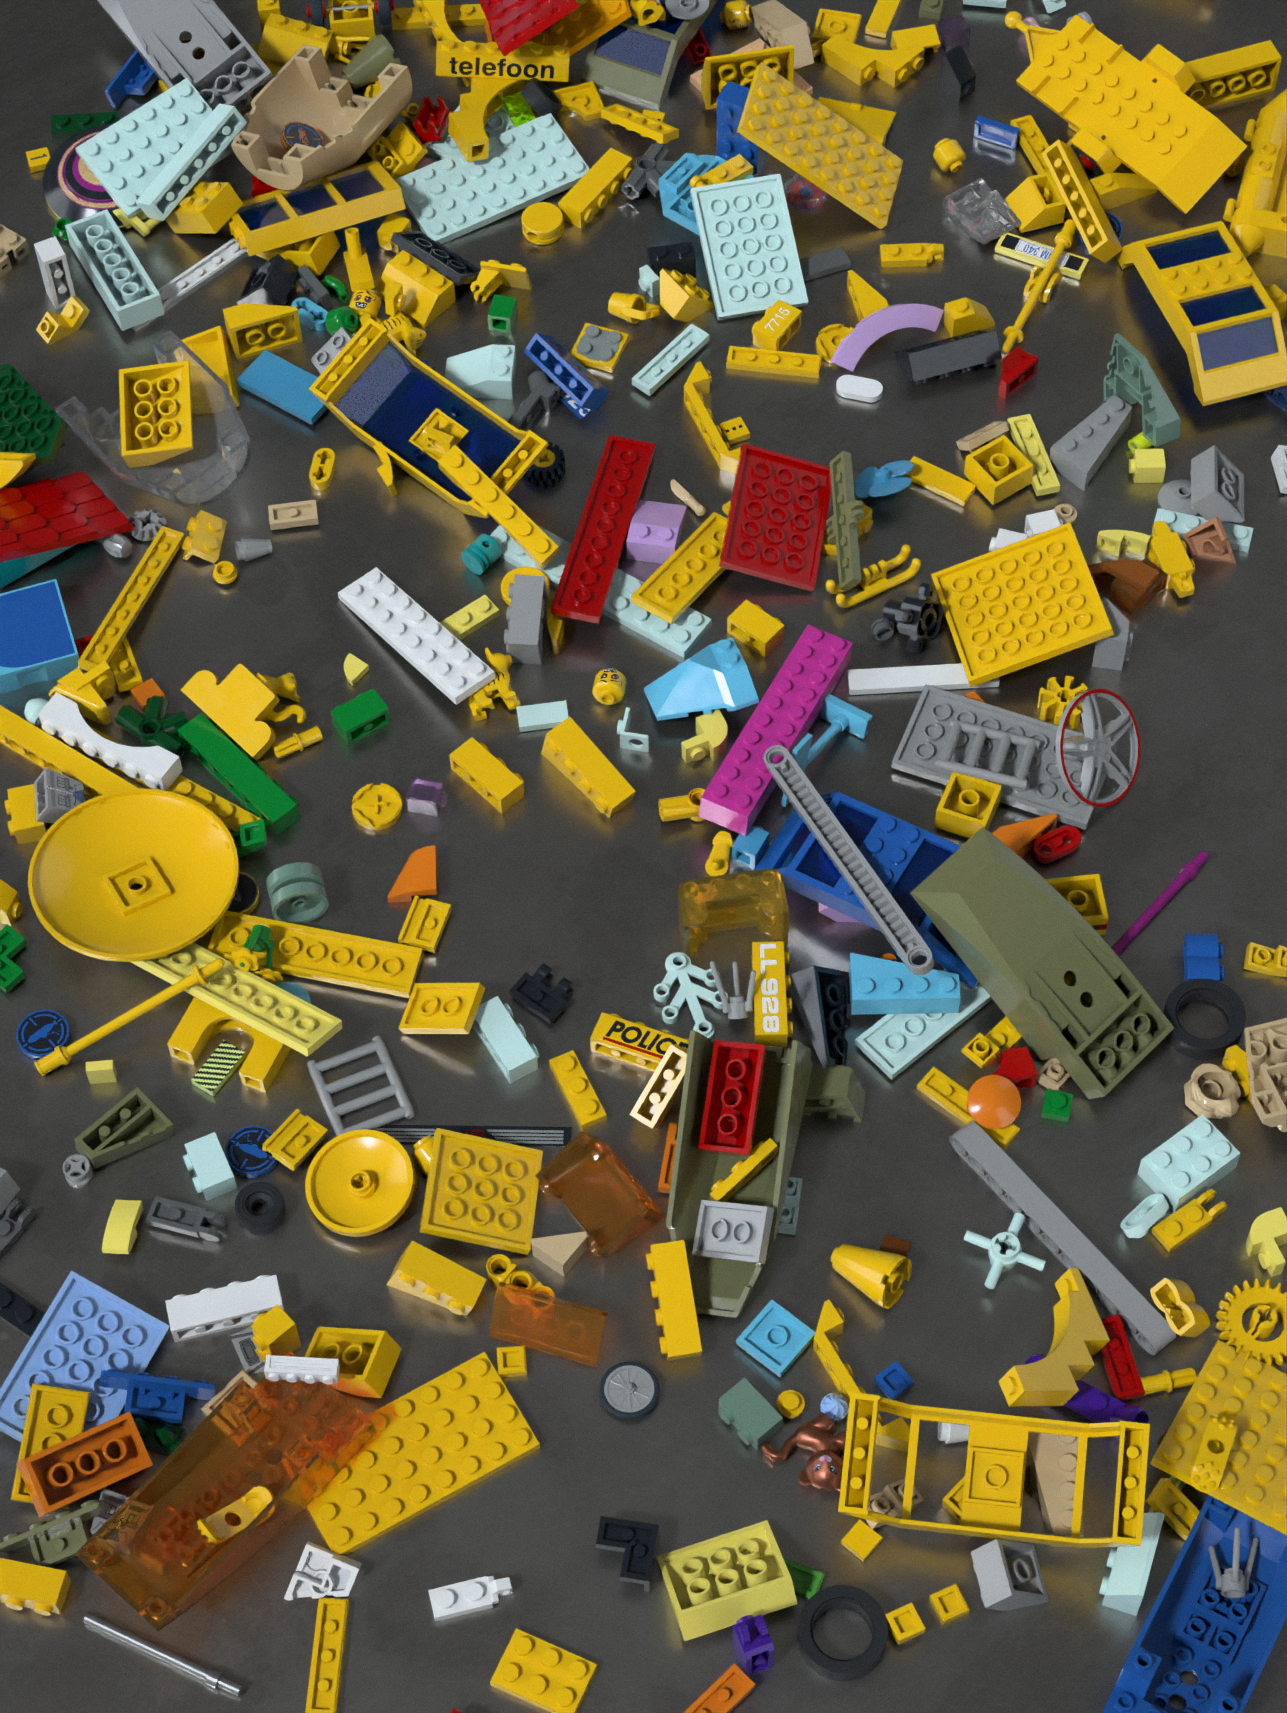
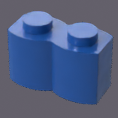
(1202, 957)

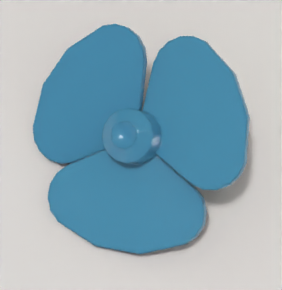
(881, 481)

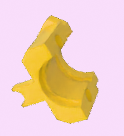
(1054, 279)

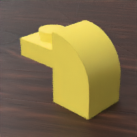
(711, 738)
(1265, 1236)

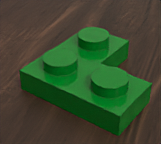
(10, 945)

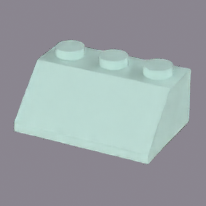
(1131, 1568)

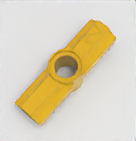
(681, 806)

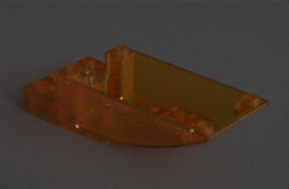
(153, 1541)

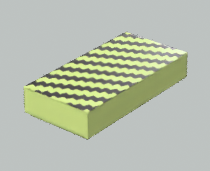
(218, 1068)

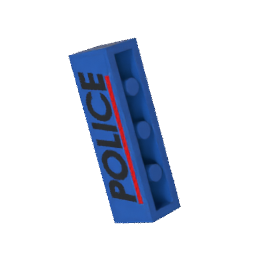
(566, 371)

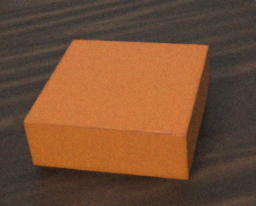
(146, 690)

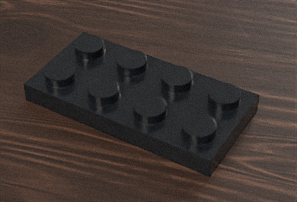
(437, 256)

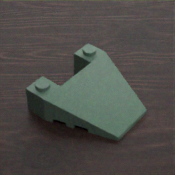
(1135, 382)

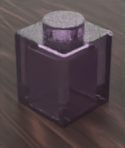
(953, 32)
(425, 796)

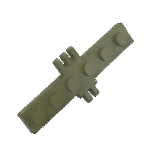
(844, 521)

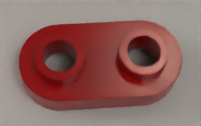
(1055, 845)

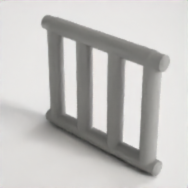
(994, 774)
(386, 1066)

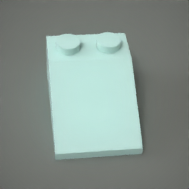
(484, 371)

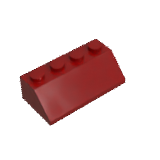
(732, 1098)

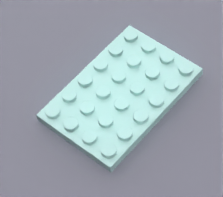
(143, 142)
(748, 246)

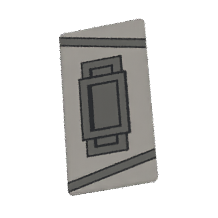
(246, 1351)

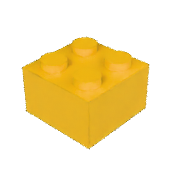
(998, 469)
(967, 805)

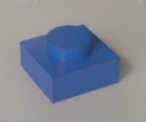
(894, 1381)

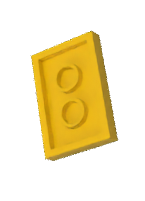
(441, 1008)
(543, 1674)

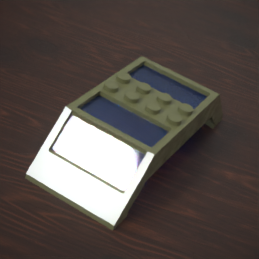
(640, 59)

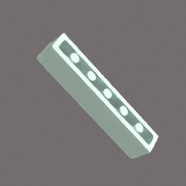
(191, 162)

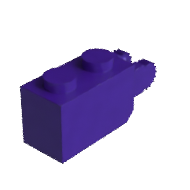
(753, 1644)

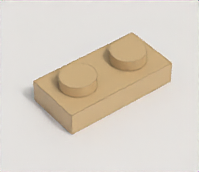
(987, 433)
(293, 514)

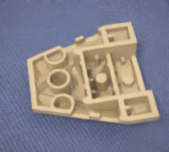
(1268, 1071)

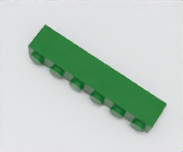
(239, 774)

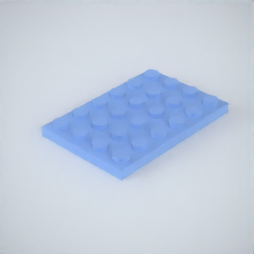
(71, 1346)

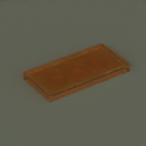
(548, 1324)

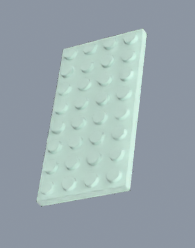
(520, 170)

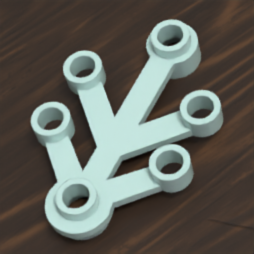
(687, 991)

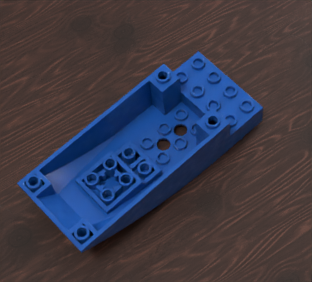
(1202, 1630)

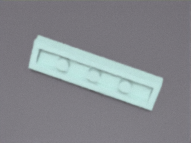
(670, 359)
(1238, 535)

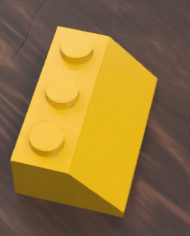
(285, 36)
(425, 289)

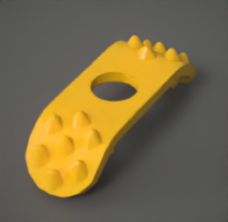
(1210, 1466)
(246, 1508)

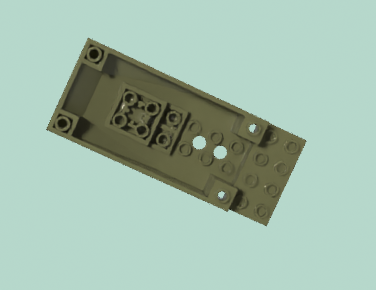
(1021, 943)

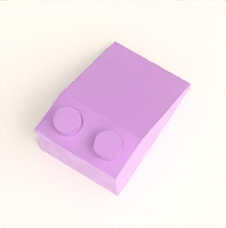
(655, 531)

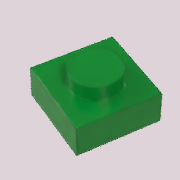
(1057, 1105)

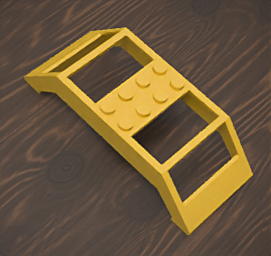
(994, 1472)

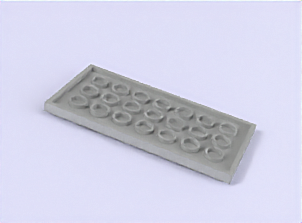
(1045, 791)

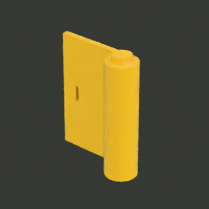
(869, 120)

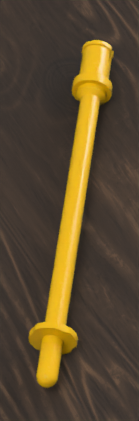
(1064, 241)
(63, 1054)

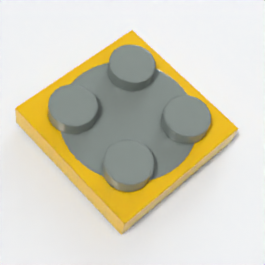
(599, 347)

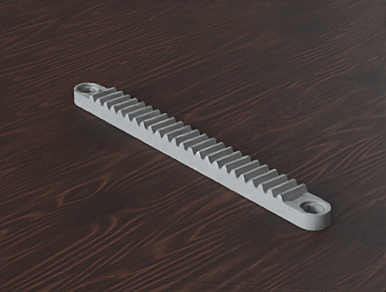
(849, 860)

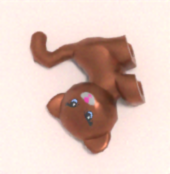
(824, 1466)

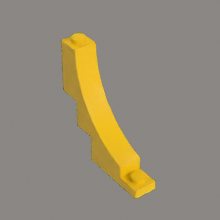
(1076, 1338)

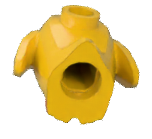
(647, 11)

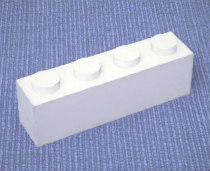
(222, 1307)

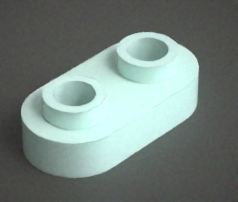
(1144, 1216)

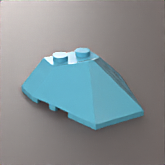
(704, 682)

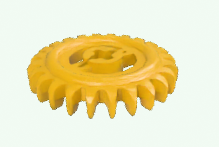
(1270, 1303)

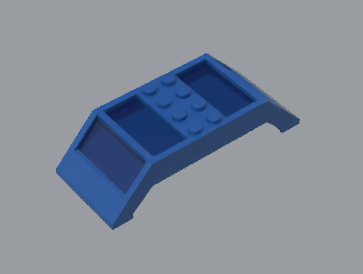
(893, 848)

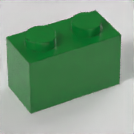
(360, 716)

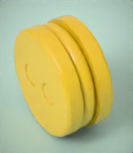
(542, 223)

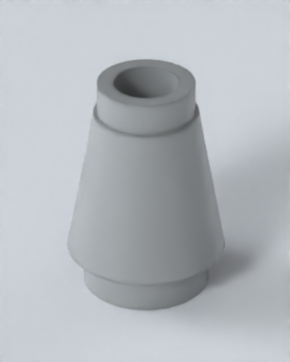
(250, 549)

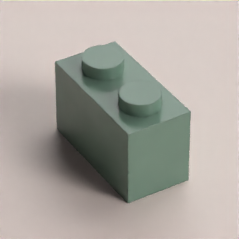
(750, 1414)

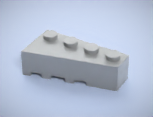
(1090, 442)

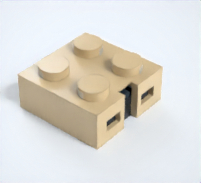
(12, 249)

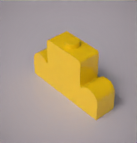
(236, 706)

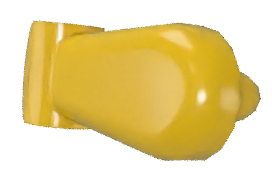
(720, 855)

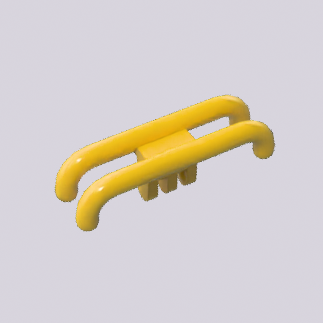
(875, 580)

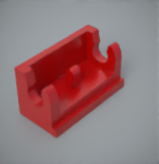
(431, 120)

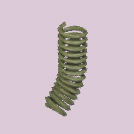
(1028, 1487)

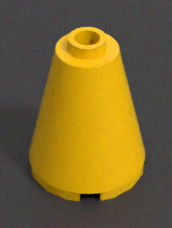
(873, 1272)

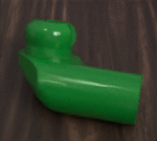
(333, 282)

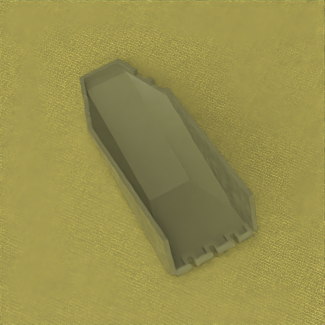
(719, 1284)

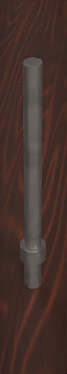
(212, 1677)

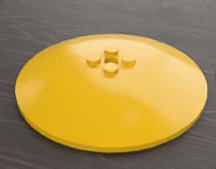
(124, 839)

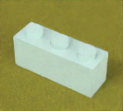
(505, 1039)

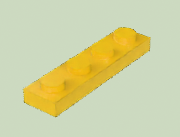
(640, 123)

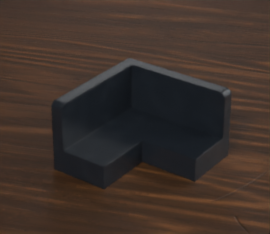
(637, 1541)

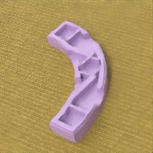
(881, 323)

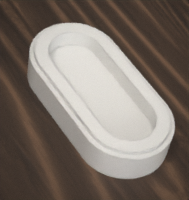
(859, 388)

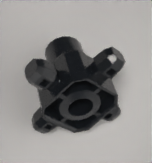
(916, 616)

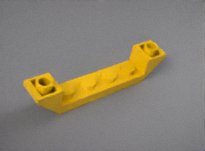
(694, 389)
(987, 1049)
(830, 1325)

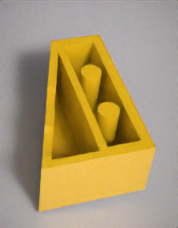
(436, 1279)

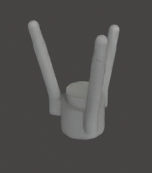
(737, 1006)
(1233, 1582)

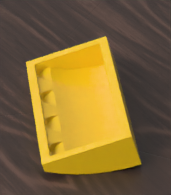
(214, 351)

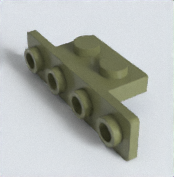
(57, 1539)

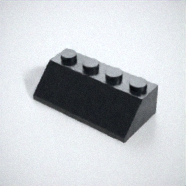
(949, 355)

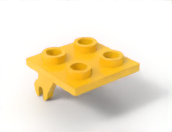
(496, 274)

